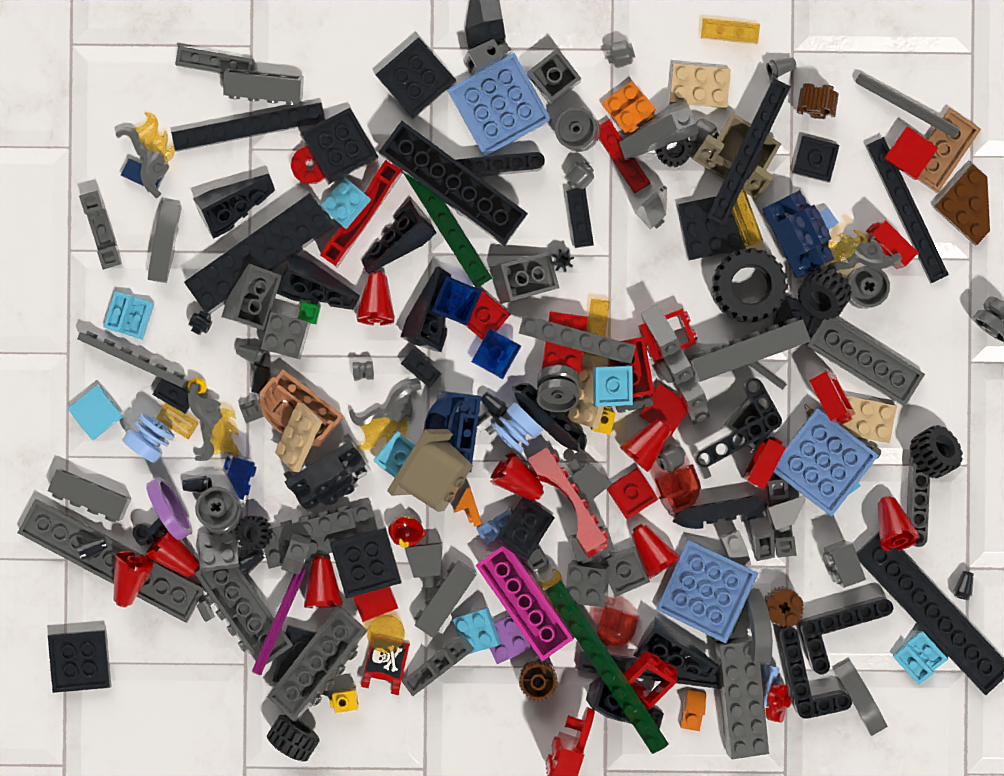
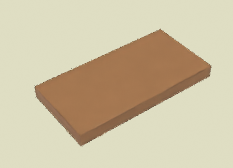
(949, 150)

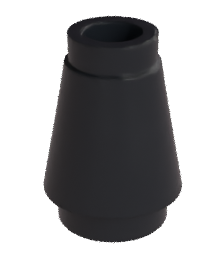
(260, 377)
(494, 405)
(197, 484)
(91, 548)
(250, 561)
(964, 586)

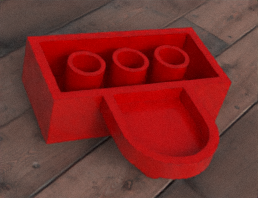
(568, 749)

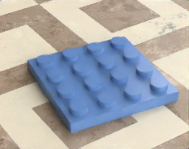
(499, 105)
(824, 462)
(707, 591)

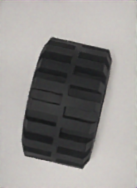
(824, 293)
(936, 451)
(293, 738)

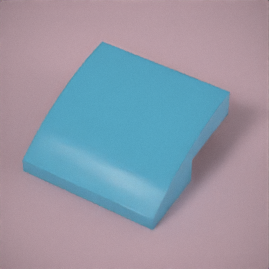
(128, 315)
(95, 412)
(920, 656)

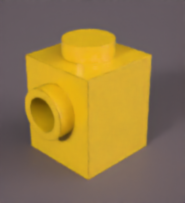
(606, 421)
(344, 700)

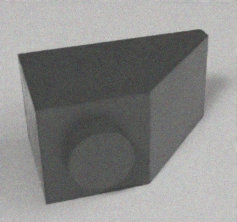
(762, 538)
(296, 553)

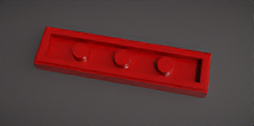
(630, 168)

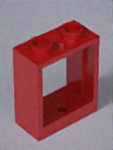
(891, 242)
(690, 333)
(832, 397)
(764, 462)
(657, 666)

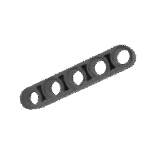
(923, 507)

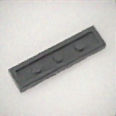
(211, 61)

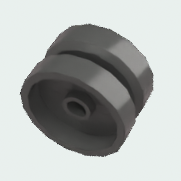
(576, 118)
(877, 284)
(992, 319)
(558, 388)
(210, 502)

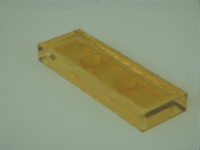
(730, 31)
(746, 220)
(597, 319)

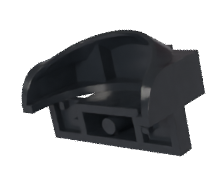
(329, 476)

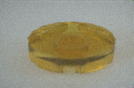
(386, 633)

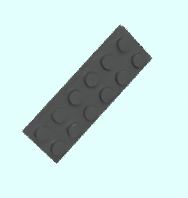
(866, 360)

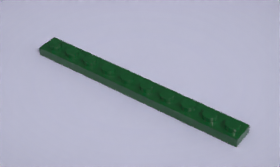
(606, 667)

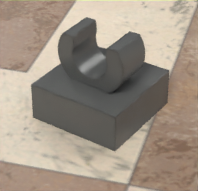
(251, 411)
(485, 423)

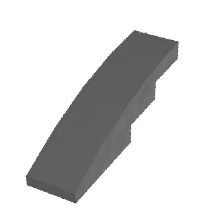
(164, 242)
(437, 665)

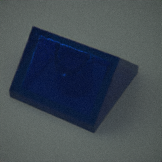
(456, 301)
(496, 353)

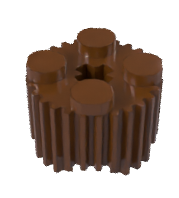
(817, 101)
(794, 608)
(538, 669)

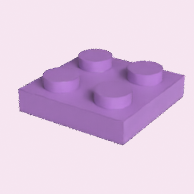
(512, 640)

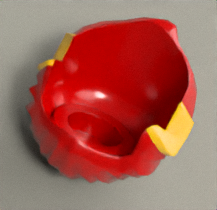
(406, 531)

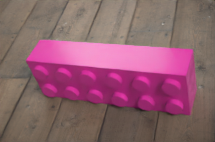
(525, 602)

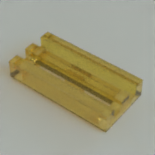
(191, 429)

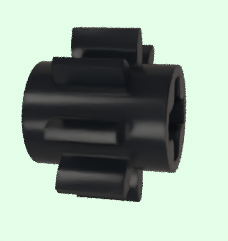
(559, 265)
(200, 323)

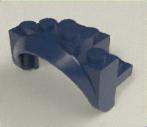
(800, 233)
(461, 423)

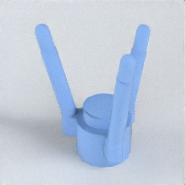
(770, 674)

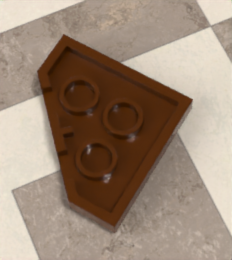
(967, 205)

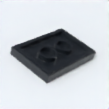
(524, 529)

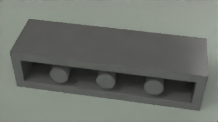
(263, 85)
(89, 494)
(445, 599)

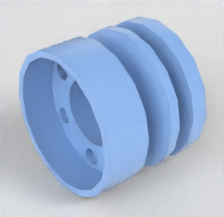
(517, 427)
(147, 439)

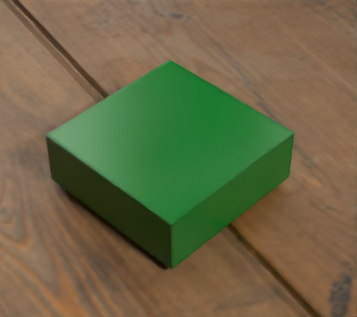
(309, 312)

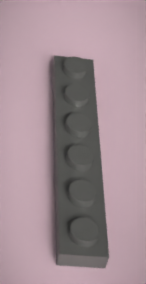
(577, 339)
(126, 355)

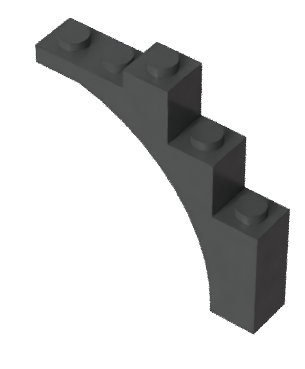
(677, 364)

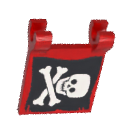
(386, 667)

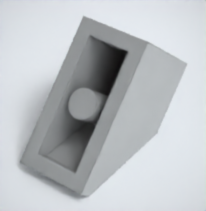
(785, 513)
(735, 547)

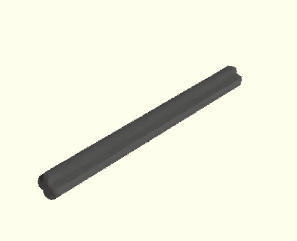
(907, 105)

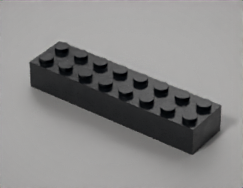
(453, 183)
(264, 248)

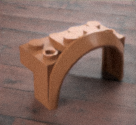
(288, 389)

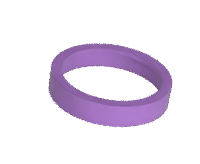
(169, 508)

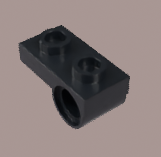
(151, 531)

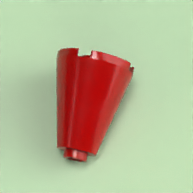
(376, 301)
(647, 443)
(517, 478)
(894, 525)
(653, 551)
(173, 555)
(129, 576)
(322, 585)

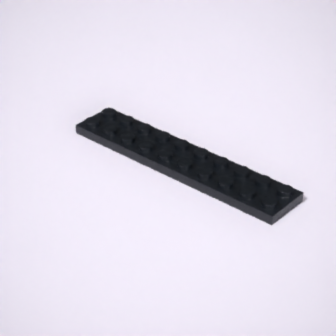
(934, 614)

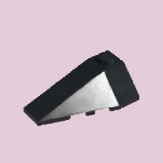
(484, 22)
(227, 204)
(405, 235)
(309, 282)
(422, 325)
(675, 650)
(603, 701)

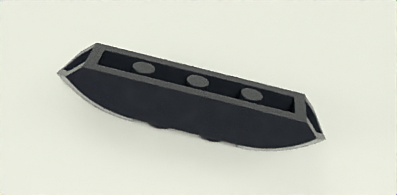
(553, 423)
(745, 507)

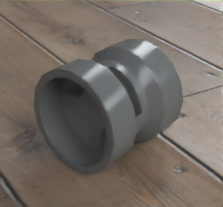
(363, 370)

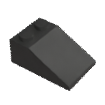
(524, 277)
(252, 297)

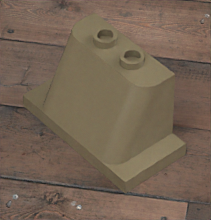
(720, 152)
(432, 470)

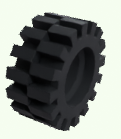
(677, 160)
(244, 532)

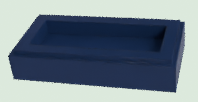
(132, 172)

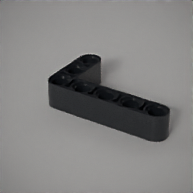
(507, 162)
(744, 431)
(837, 624)
(802, 679)

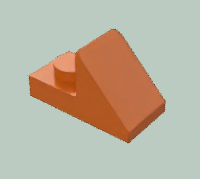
(467, 501)
(693, 710)

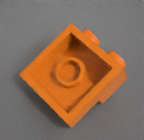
(629, 108)

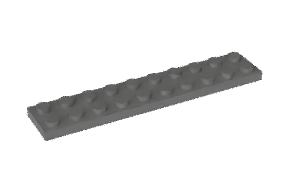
(64, 534)

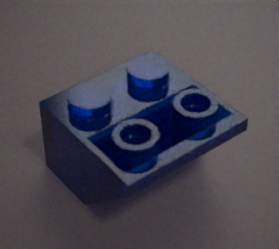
(238, 472)

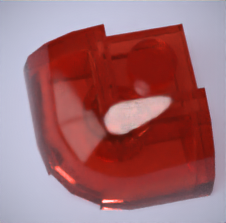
(679, 488)
(616, 627)

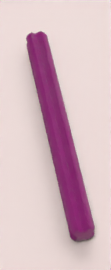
(278, 622)

